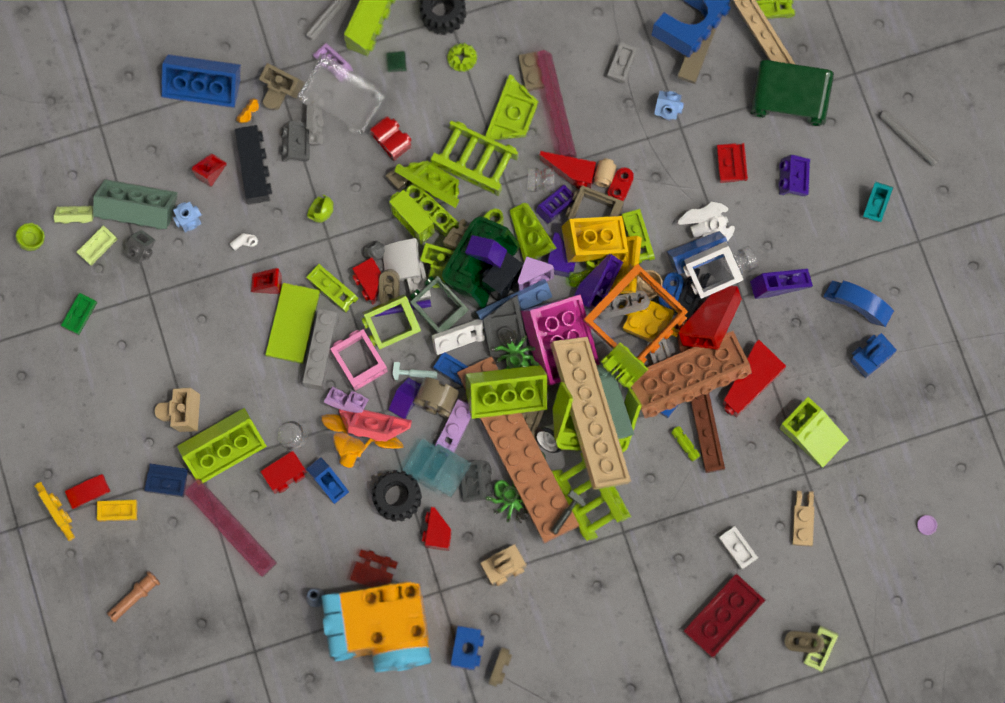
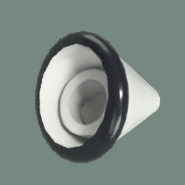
(545, 439)

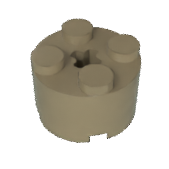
(436, 397)

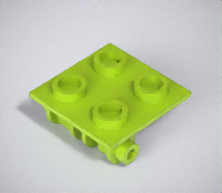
(625, 364)

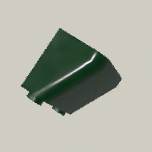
(792, 91)
(465, 272)

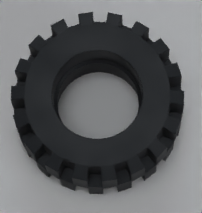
(442, 23)
(396, 479)

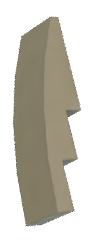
(692, 65)

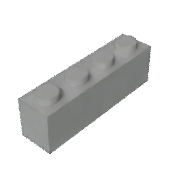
(320, 351)

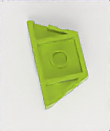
(513, 112)
(432, 179)

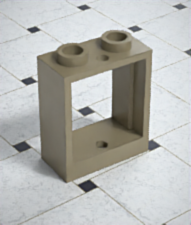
(616, 204)

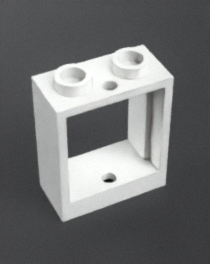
(722, 248)

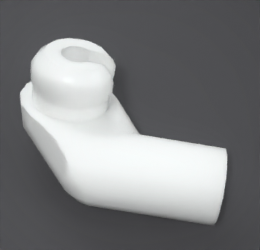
(245, 240)

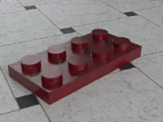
(724, 616)

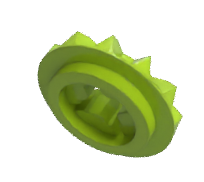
(467, 63)

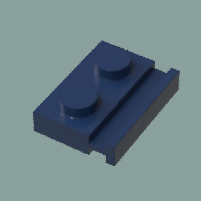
(166, 480)

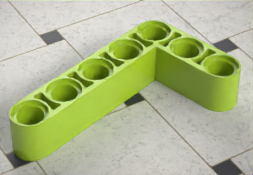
(438, 211)

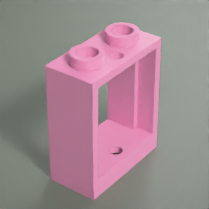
(367, 376)

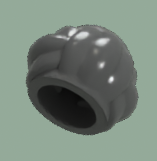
(374, 250)

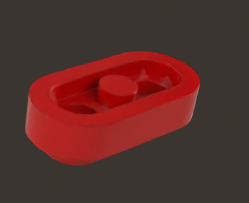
(621, 184)

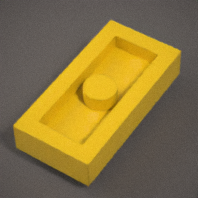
(117, 510)

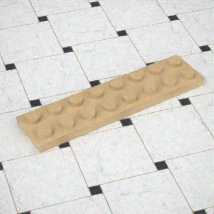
(591, 413)

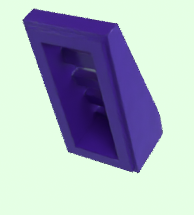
(547, 212)

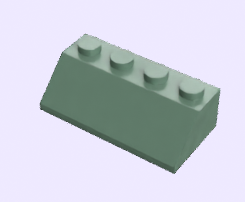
(134, 204)

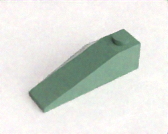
(615, 403)

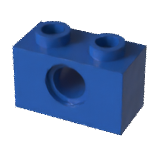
(467, 636)

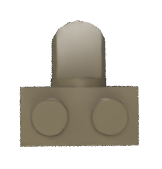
(279, 86)

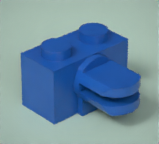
(872, 355)

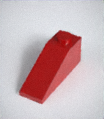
(574, 170)

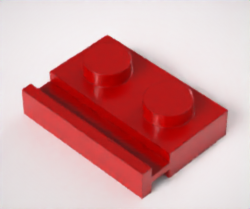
(732, 162)

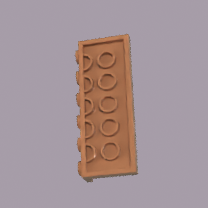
(690, 375)

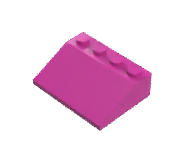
(552, 323)

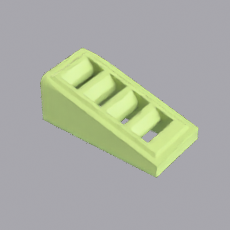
(822, 630)

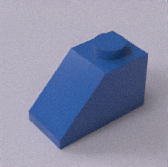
(327, 480)

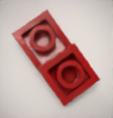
(87, 491)

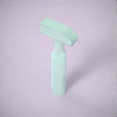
(412, 373)

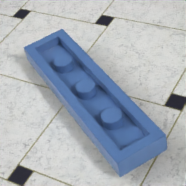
(527, 297)

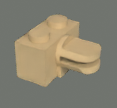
(181, 410)
(503, 565)

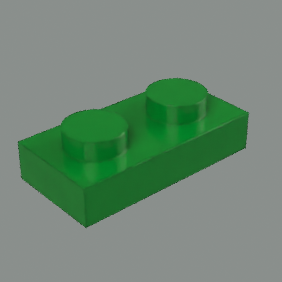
(79, 314)

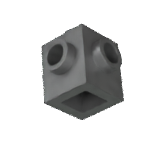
(139, 246)

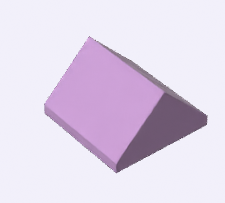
(533, 272)

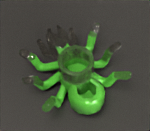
(516, 357)
(508, 496)

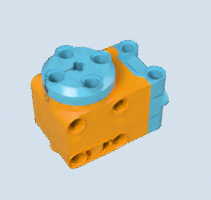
(379, 623)

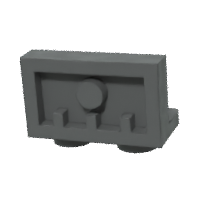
(295, 141)
(477, 482)

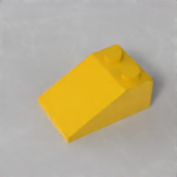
(594, 238)

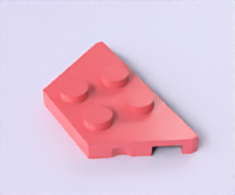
(374, 425)

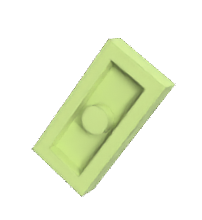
(74, 214)

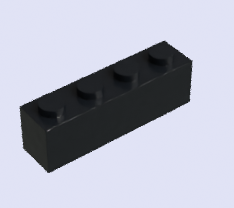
(252, 164)

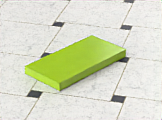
(293, 323)

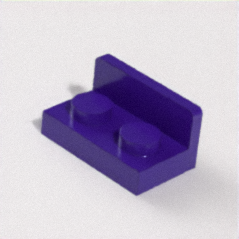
(794, 175)

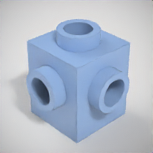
(668, 105)
(187, 216)

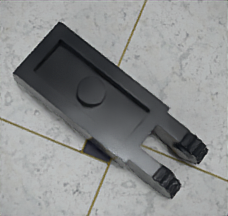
(688, 298)

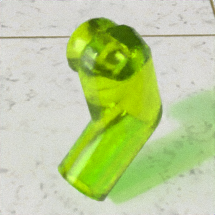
(578, 277)

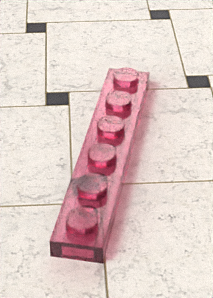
(556, 102)
(230, 527)

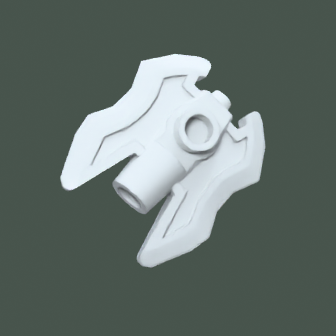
(708, 220)

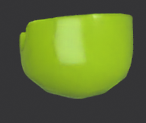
(321, 209)
(30, 237)

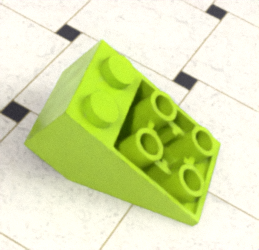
(814, 432)

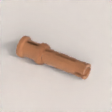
(140, 590)

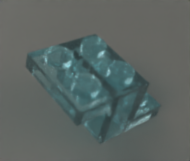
(437, 467)

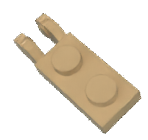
(803, 521)

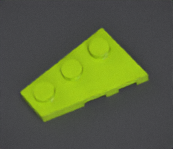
(530, 233)

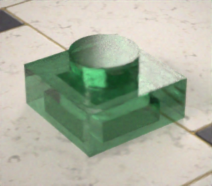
(396, 61)

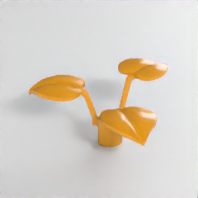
(351, 447)

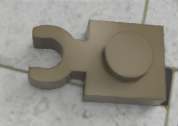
(455, 235)

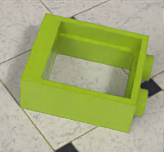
(411, 216)
(402, 299)

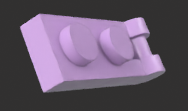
(455, 425)

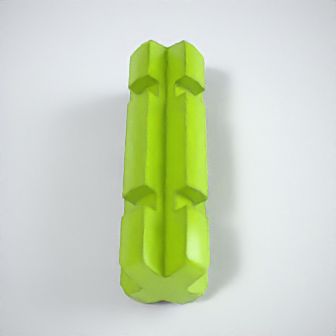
(685, 443)

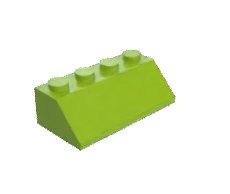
(366, 25)
(506, 391)
(221, 446)

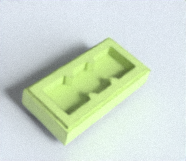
(97, 245)

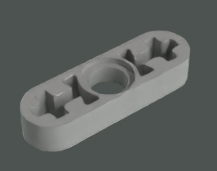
(609, 313)

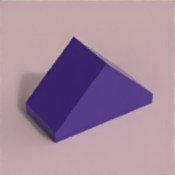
(486, 250)
(404, 398)

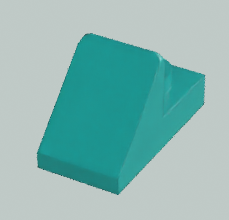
(878, 201)

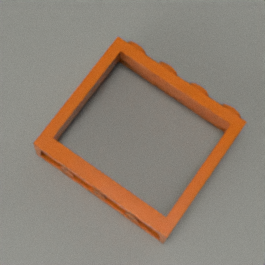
(665, 333)

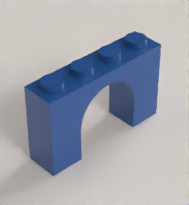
(688, 37)

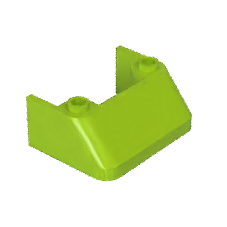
(564, 429)

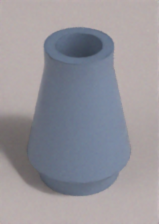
(317, 602)

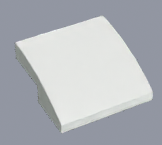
(402, 258)

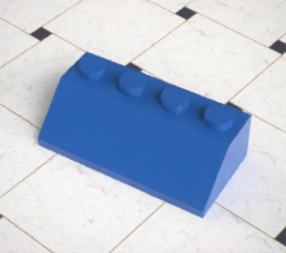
(200, 80)

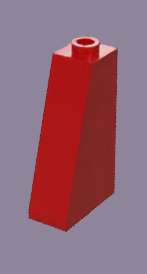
(711, 320)
(764, 368)

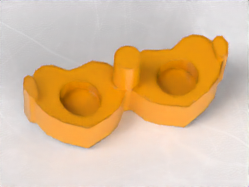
(245, 116)

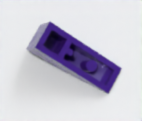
(599, 282)
(780, 283)

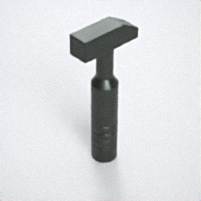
(567, 512)

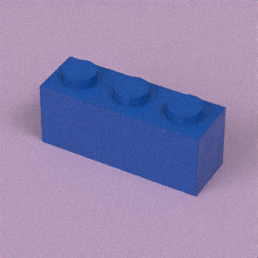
(695, 247)

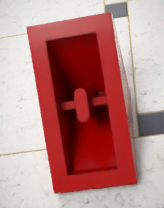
(209, 169)
(267, 282)

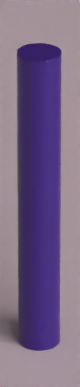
(397, 309)

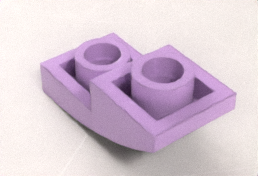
(352, 403)

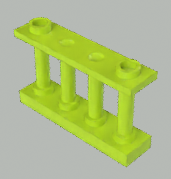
(474, 176)
(609, 495)

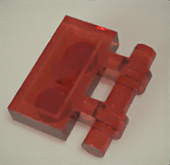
(371, 576)

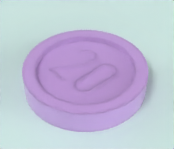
(927, 525)

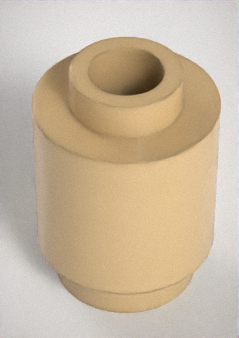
(604, 173)

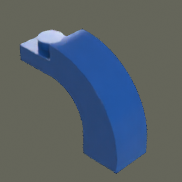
(861, 300)

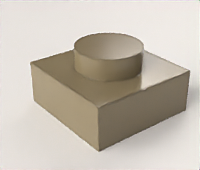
(397, 180)

